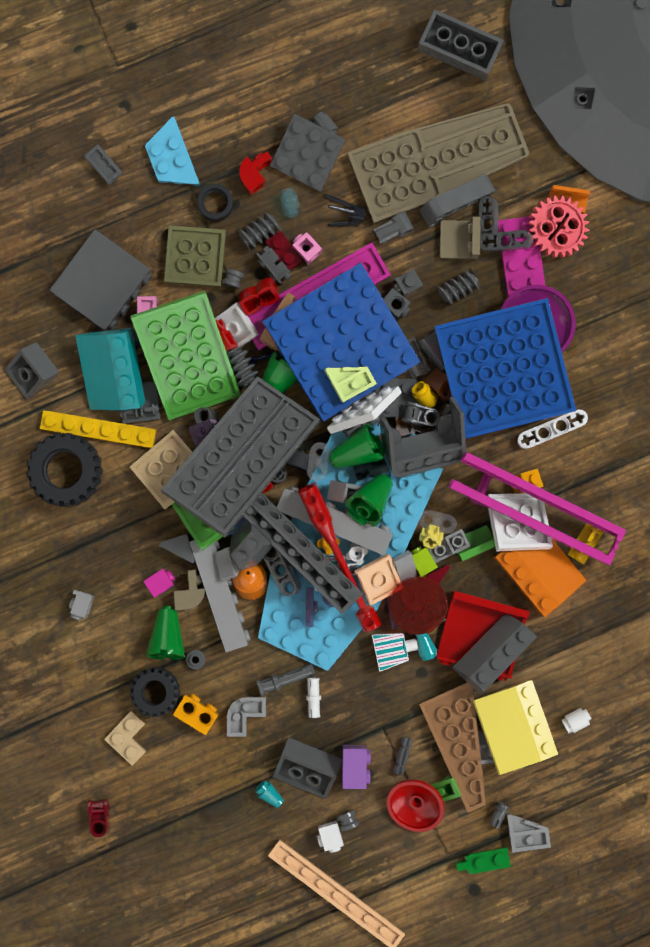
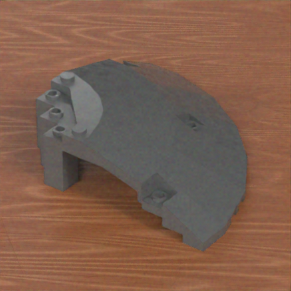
(594, 54)

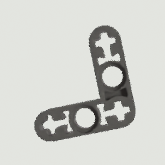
(493, 234)

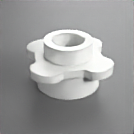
(357, 558)

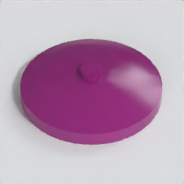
(560, 307)

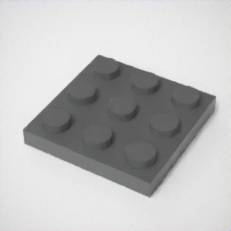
(308, 152)

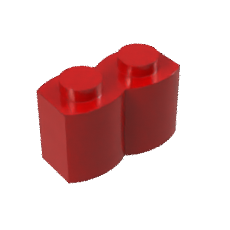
(257, 296)

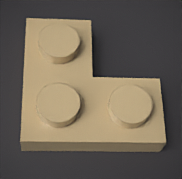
(122, 738)

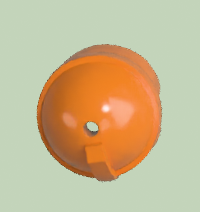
(251, 585)

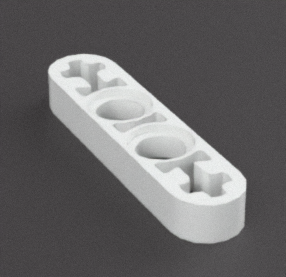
(551, 427)

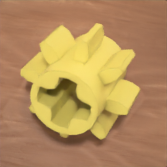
(431, 536)

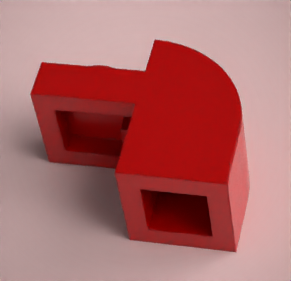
(249, 172)

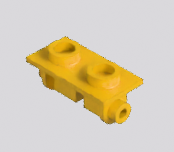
(589, 536)

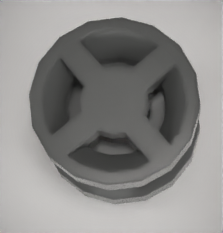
(232, 278)
(348, 820)

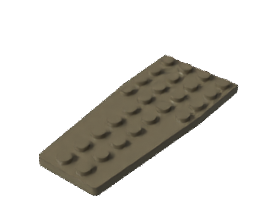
(434, 159)

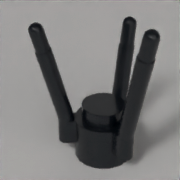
(356, 213)

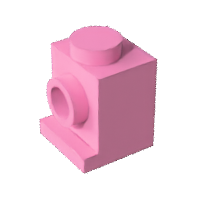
(306, 240)

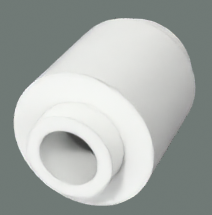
(576, 720)

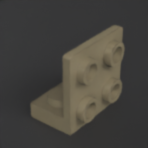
(460, 239)

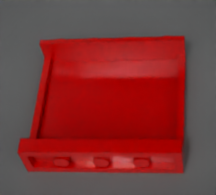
(468, 622)

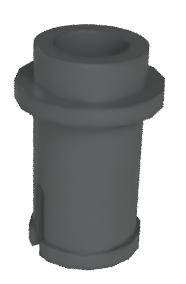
(499, 814)

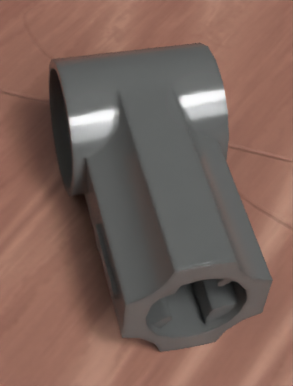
(398, 226)

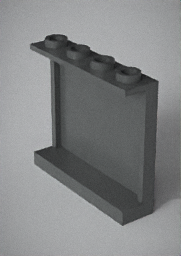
(101, 281)

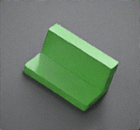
(479, 540)

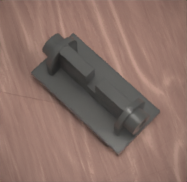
(268, 260)

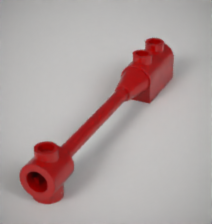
(322, 521)

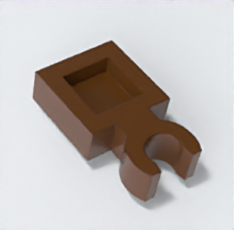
(405, 429)

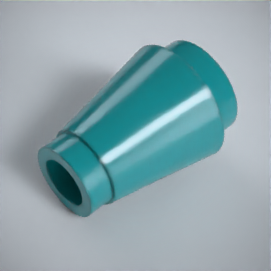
(426, 647)
(269, 794)

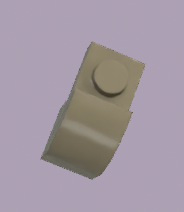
(190, 598)

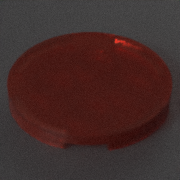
(418, 605)

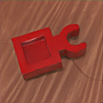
(227, 338)

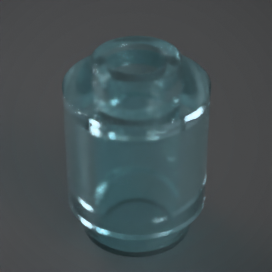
(289, 202)

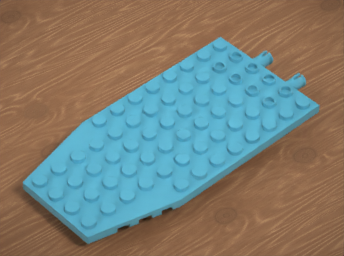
(285, 616)

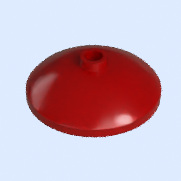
(414, 813)

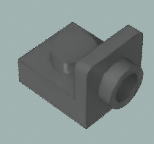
(407, 283)

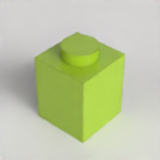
(423, 561)

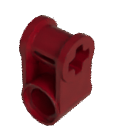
(98, 815)

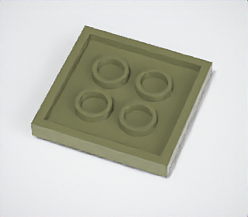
(195, 256)

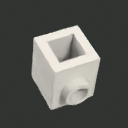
(330, 837)

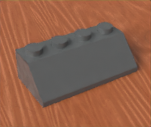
(494, 653)

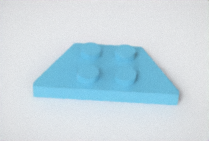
(170, 156)

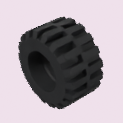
(138, 696)

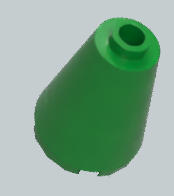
(279, 373)
(358, 449)
(370, 501)
(166, 636)

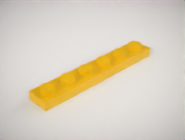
(98, 429)

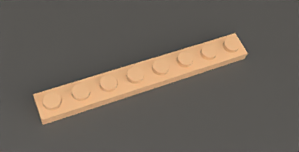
(336, 894)

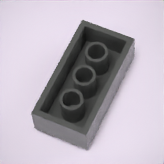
(460, 45)

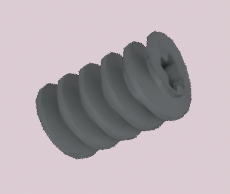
(259, 230)
(458, 287)
(241, 367)

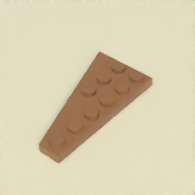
(456, 733)

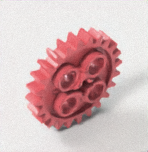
(571, 237)

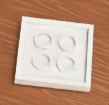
(364, 409)
(512, 535)

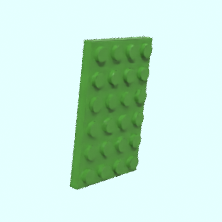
(186, 355)

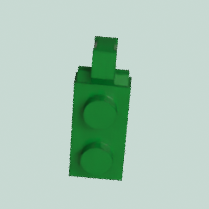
(485, 861)

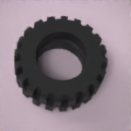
(39, 463)

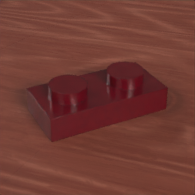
(284, 250)

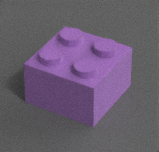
(355, 767)

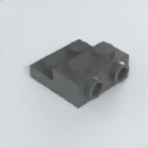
(397, 407)

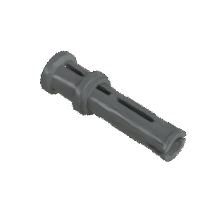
(276, 682)

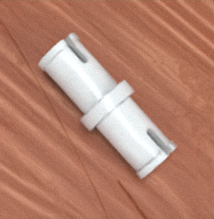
(313, 697)

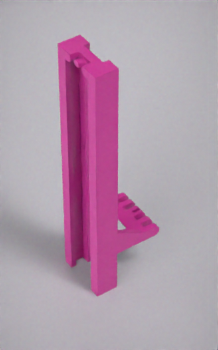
(491, 471)

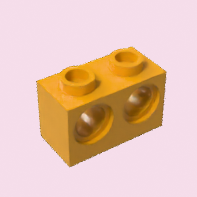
(193, 719)

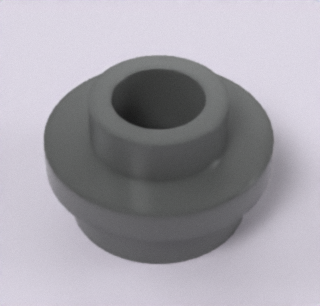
(202, 659)

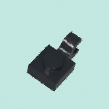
(372, 468)

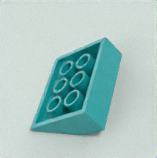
(111, 370)

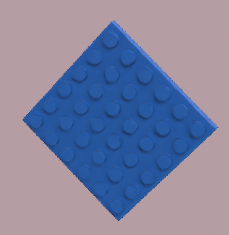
(340, 328)
(506, 367)

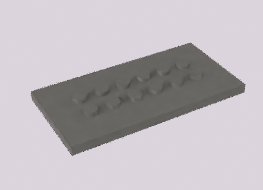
(240, 456)

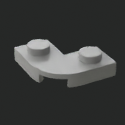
(240, 710)

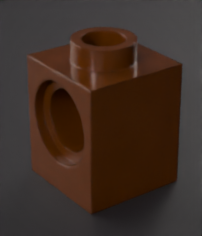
(439, 384)

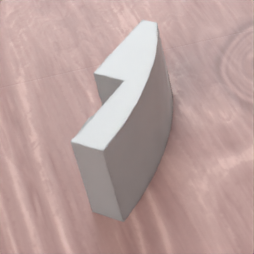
(449, 546)
(405, 565)

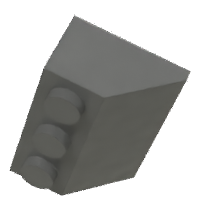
(307, 768)

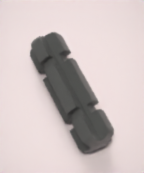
(402, 756)

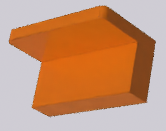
(575, 194)

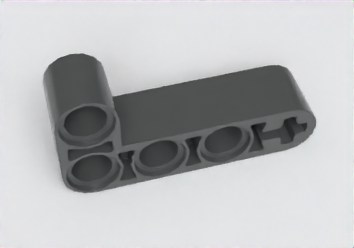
(456, 199)

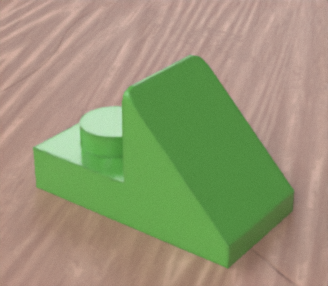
(447, 788)

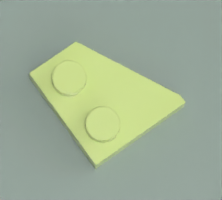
(350, 381)

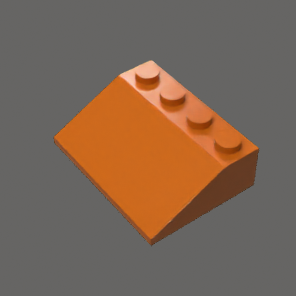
(542, 576)

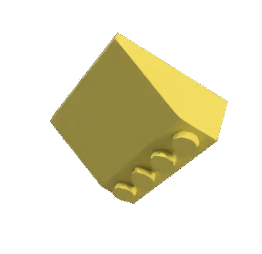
(515, 727)

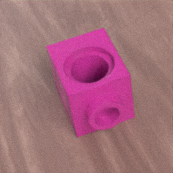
(160, 582)

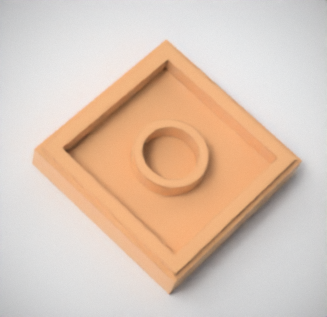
(378, 579)

